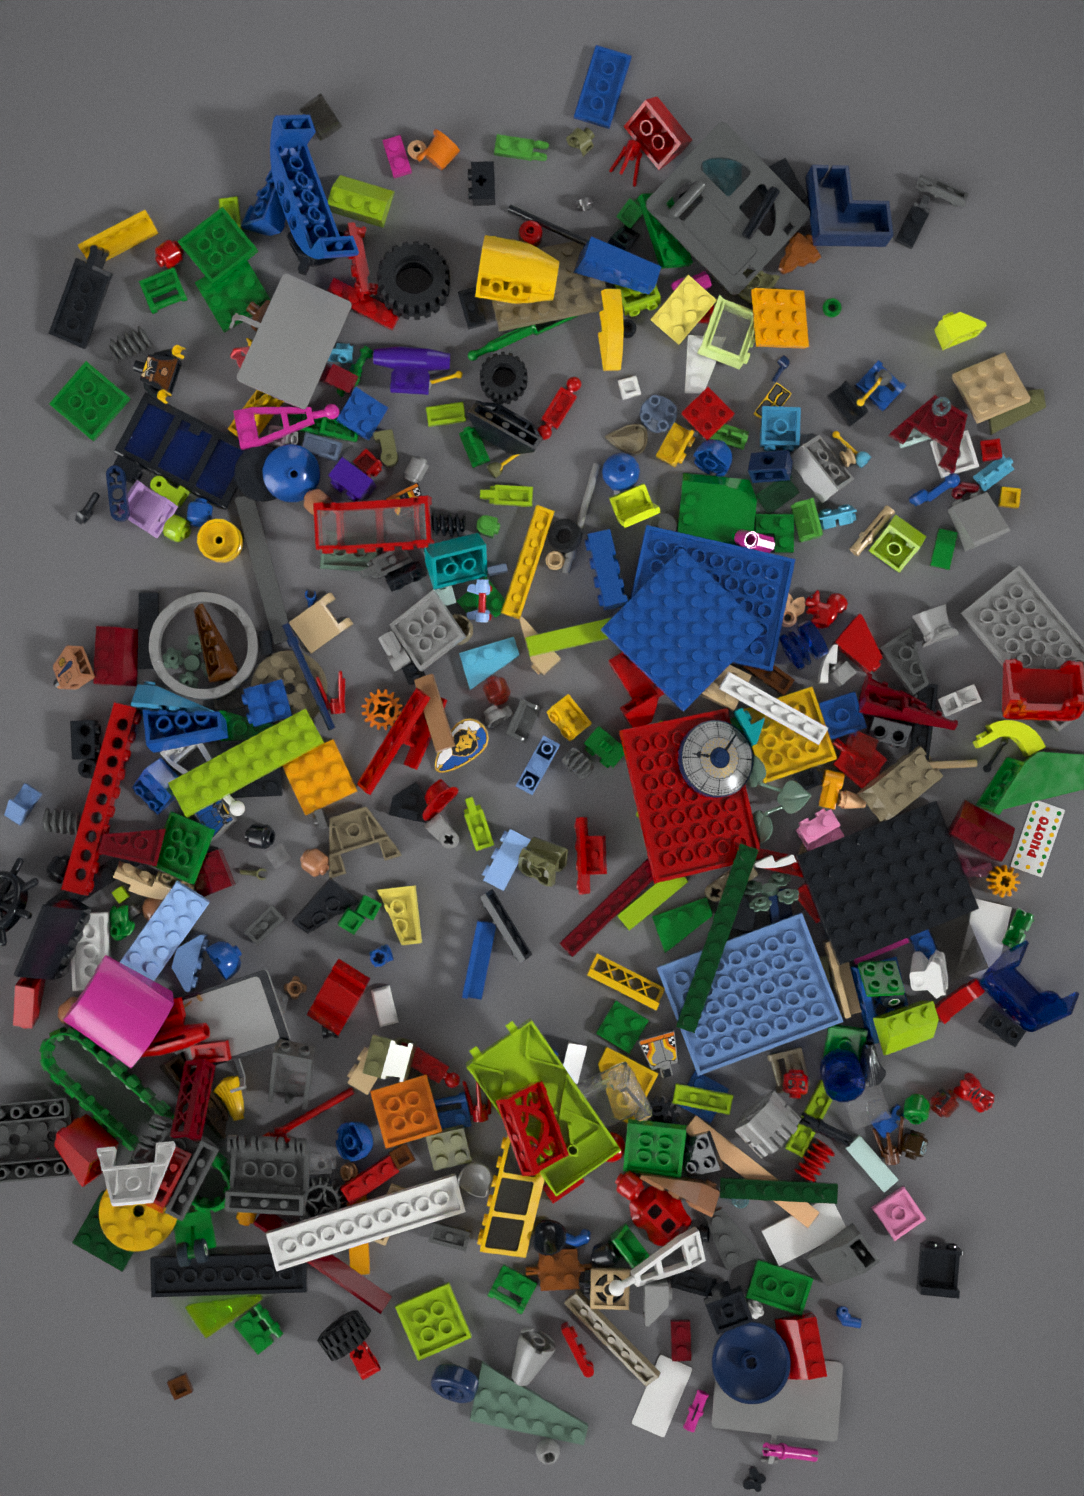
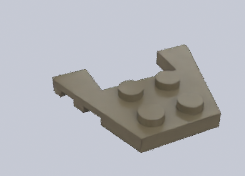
(355, 831)

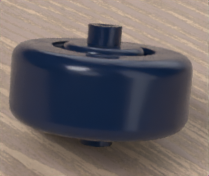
(454, 1383)

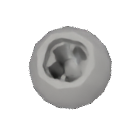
(547, 1451)

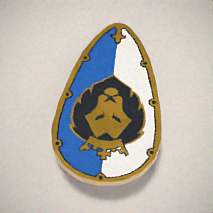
(470, 741)

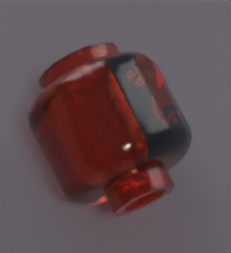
(944, 1103)

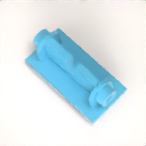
(342, 353)
(993, 472)
(843, 514)

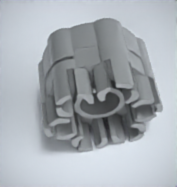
(765, 1123)

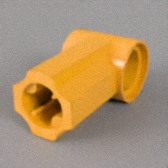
(831, 784)

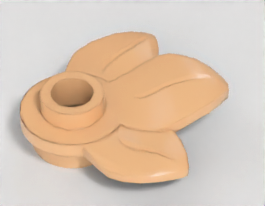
(794, 609)

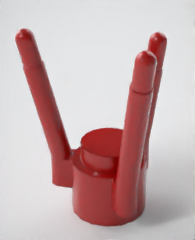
(630, 152)
(337, 704)
(479, 1111)

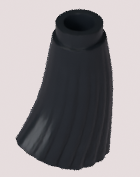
(870, 1065)

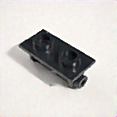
(397, 580)

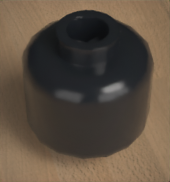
(260, 836)
(57, 868)
(605, 1254)

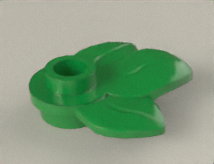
(120, 924)

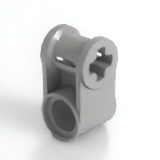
(439, 829)

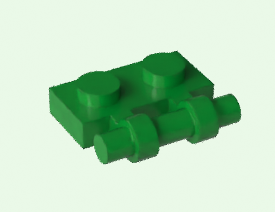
(254, 1332)

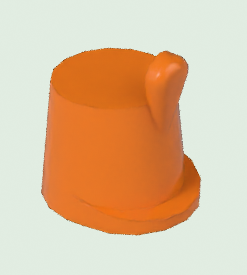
(440, 150)

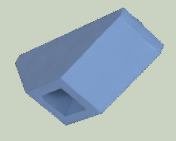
(537, 765)
(188, 961)

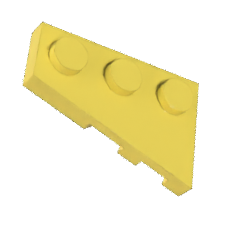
(403, 910)

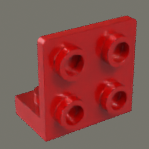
(707, 413)

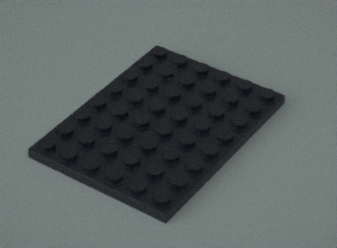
(887, 882)

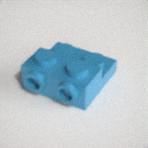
(780, 428)

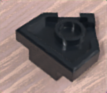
(409, 804)

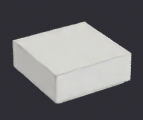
(629, 387)

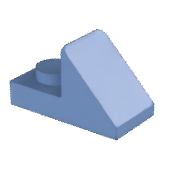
(22, 804)

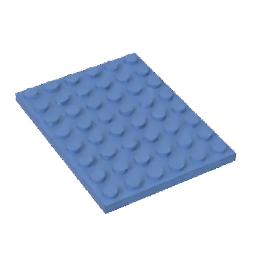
(760, 997)

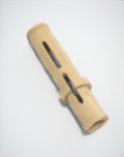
(886, 514)

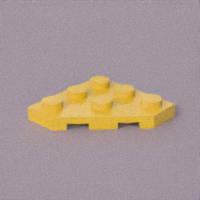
(644, 1075)

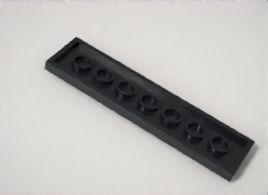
(225, 1276)

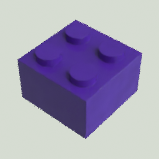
(352, 481)

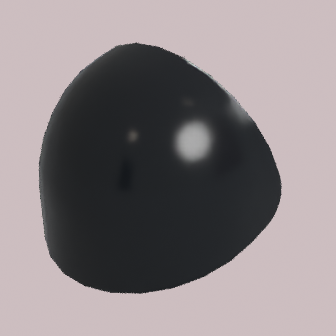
(548, 1237)

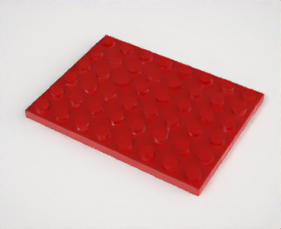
(679, 826)

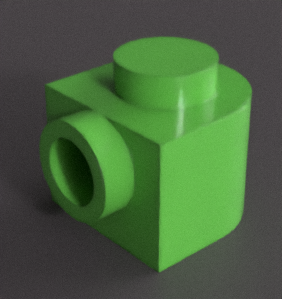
(488, 526)

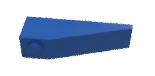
(267, 213)

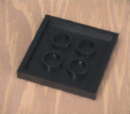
(265, 786)

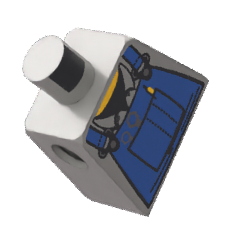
(217, 817)

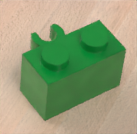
(604, 747)

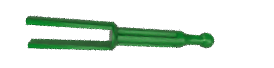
(511, 337)

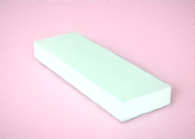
(871, 1163)

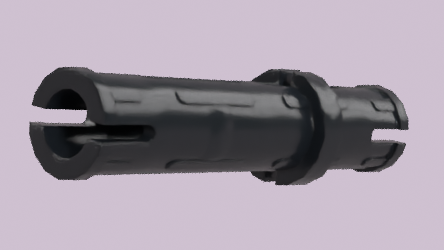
(819, 1126)

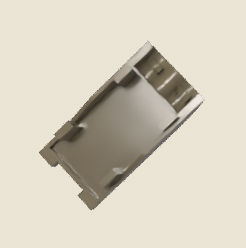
(899, 785)

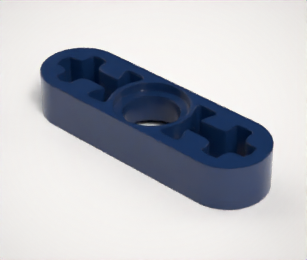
(120, 479)

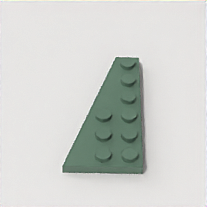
(520, 1409)

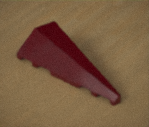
(885, 702)

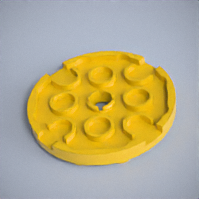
(131, 1231)

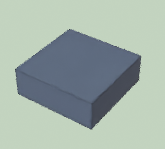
(497, 569)

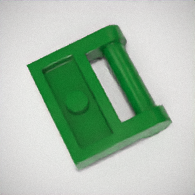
(162, 284)
(515, 1283)

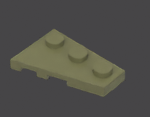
(1012, 416)

